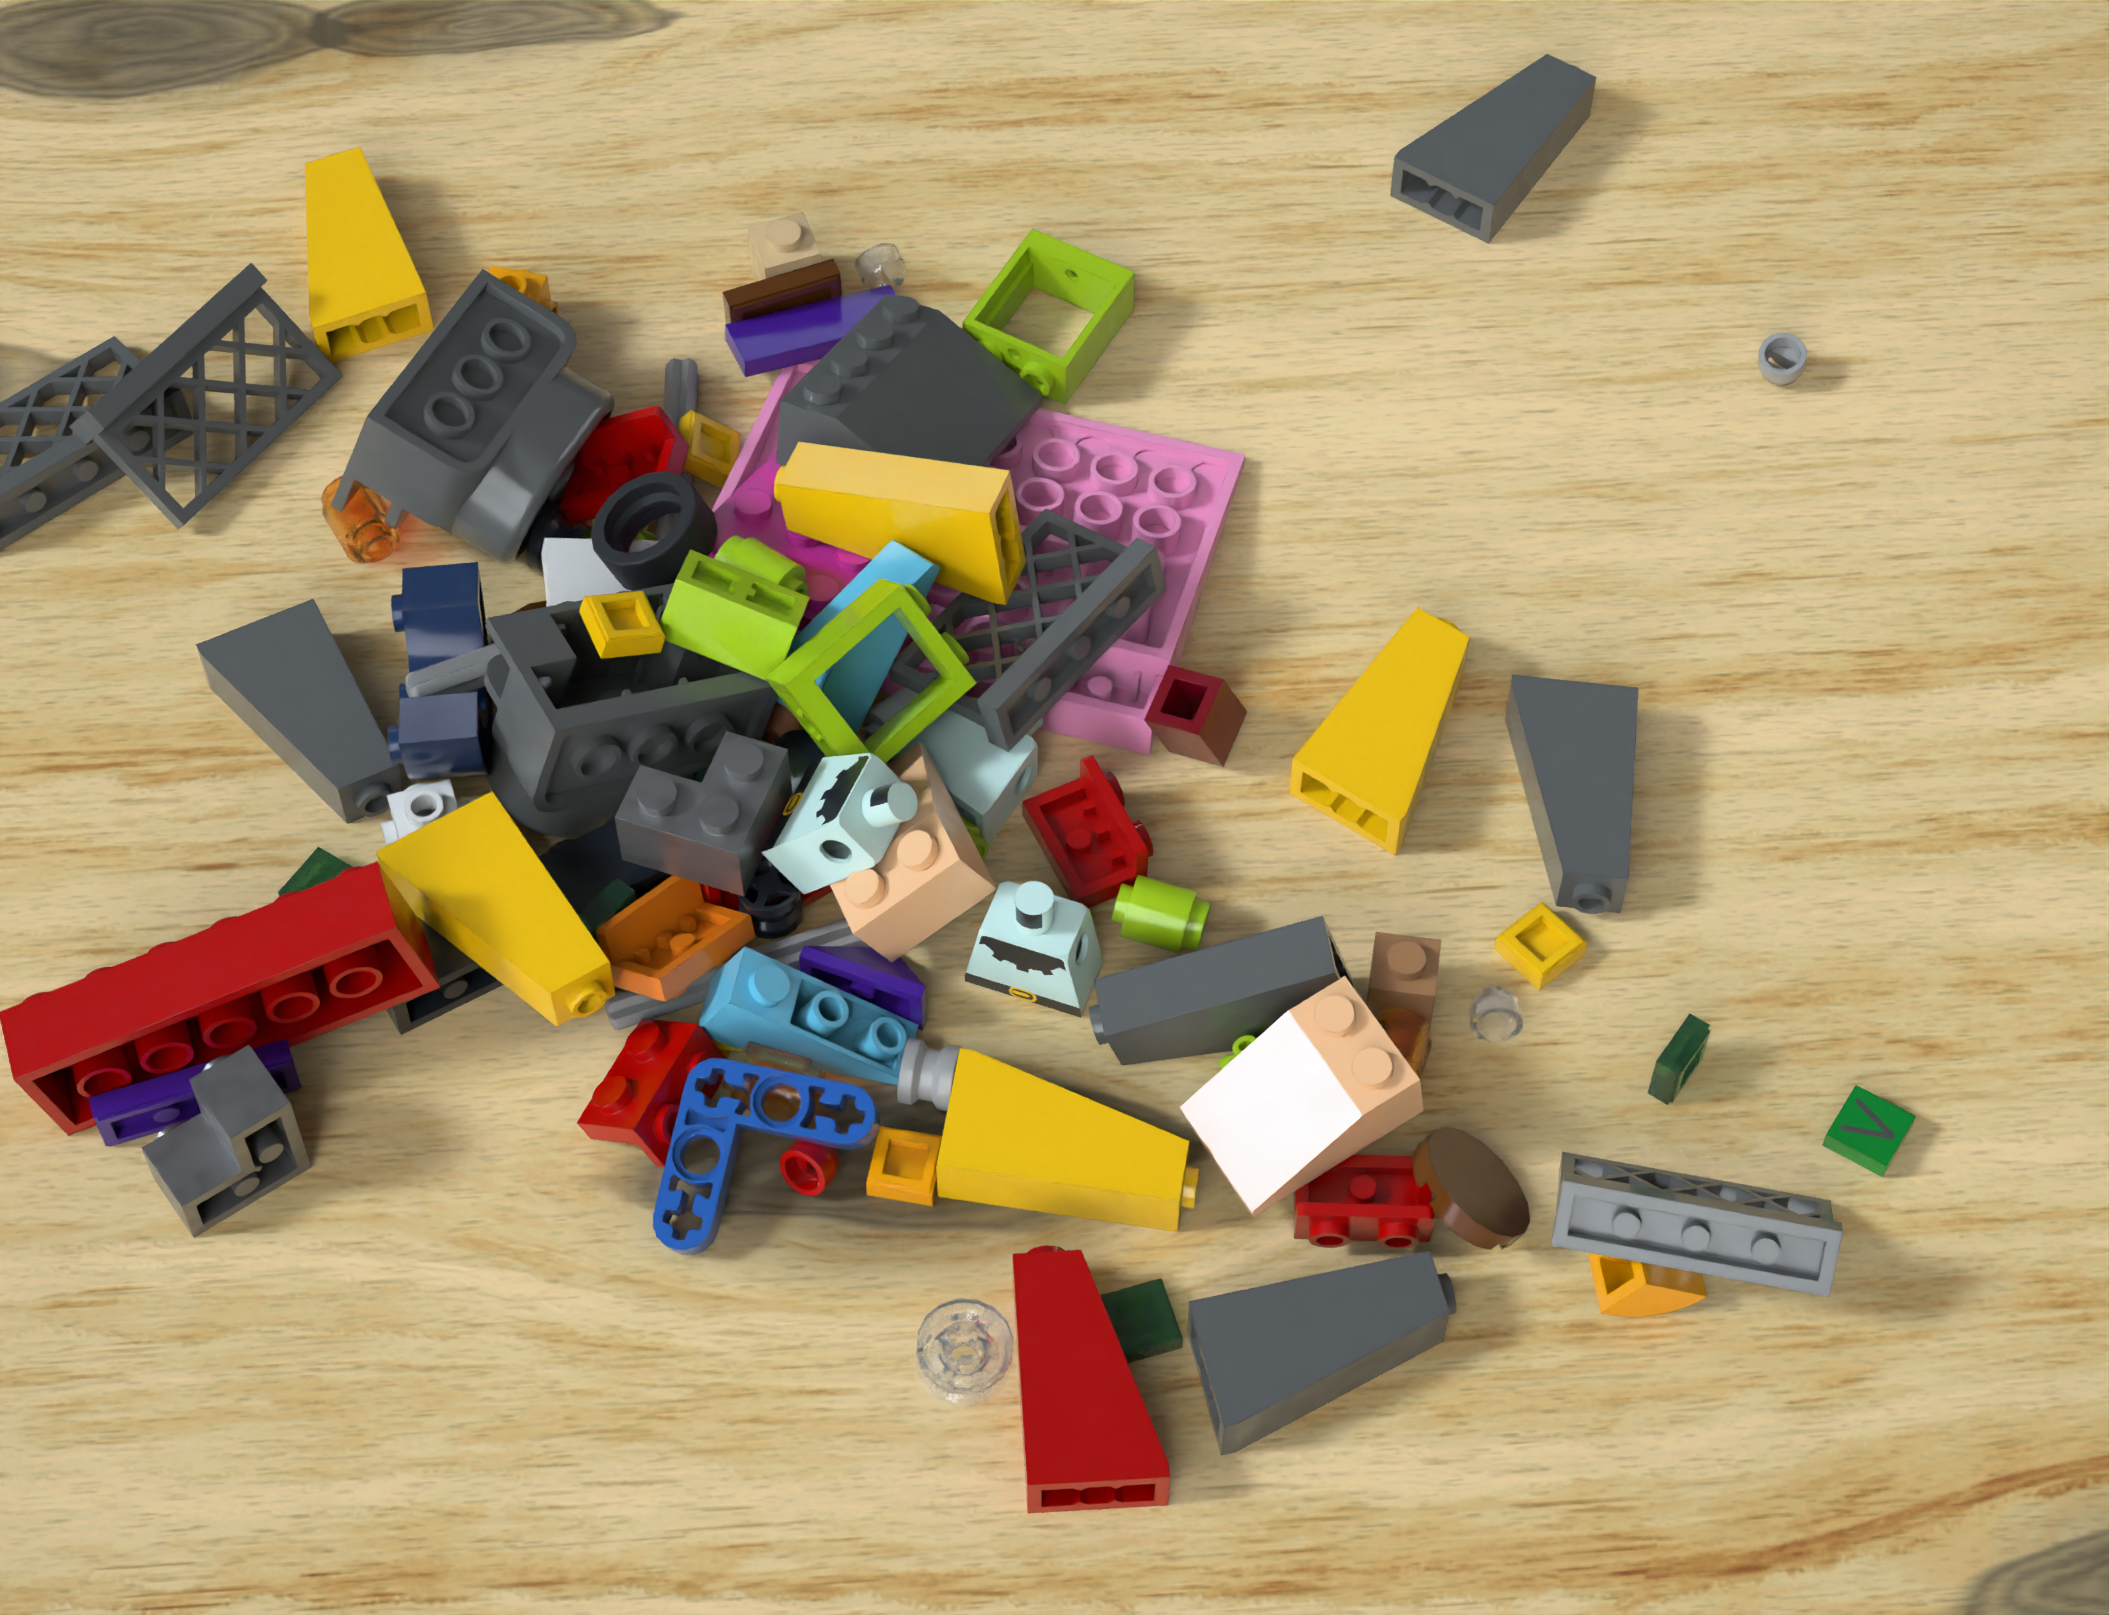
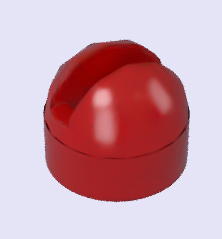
(797, 1167)

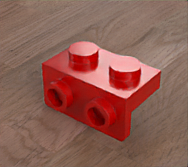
(618, 453)
(1089, 835)
(646, 1084)
(1365, 1202)

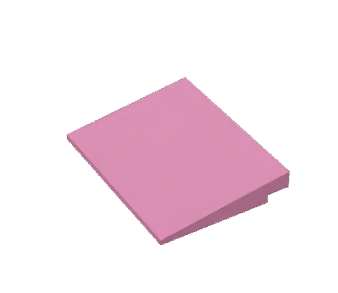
(1113, 484)

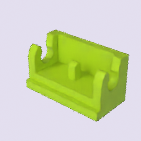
(732, 615)

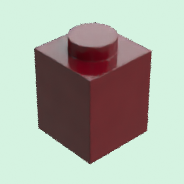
(1195, 715)

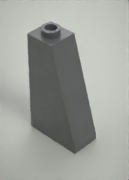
(1495, 149)
(306, 706)
(1578, 780)
(1214, 994)
(1310, 1339)

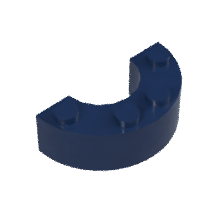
(441, 619)

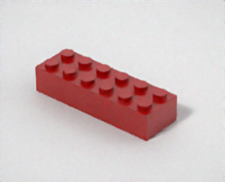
(245, 981)

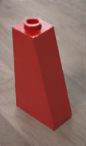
(1080, 1407)

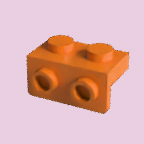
(671, 939)

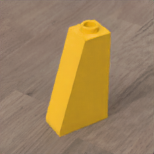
(358, 265)
(940, 509)
(1382, 736)
(501, 907)
(1057, 1152)

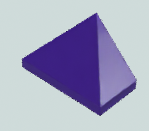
(869, 977)

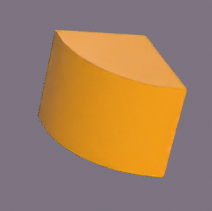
(1641, 1288)

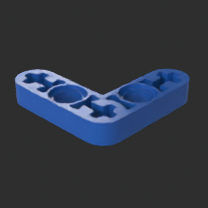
(725, 1126)

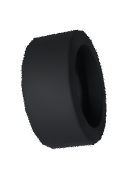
(637, 506)

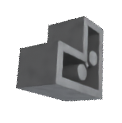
(711, 827)
(231, 1150)

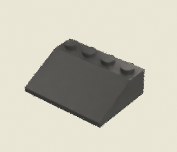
(910, 389)

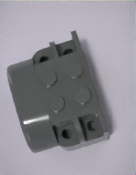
(480, 423)
(583, 724)

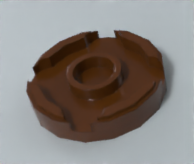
(1471, 1188)

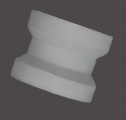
(927, 1074)

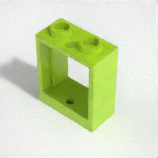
(1047, 266)
(797, 674)

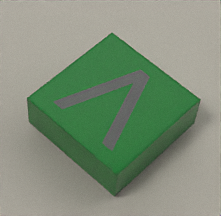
(1869, 1130)

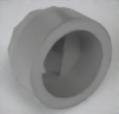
(1787, 352)

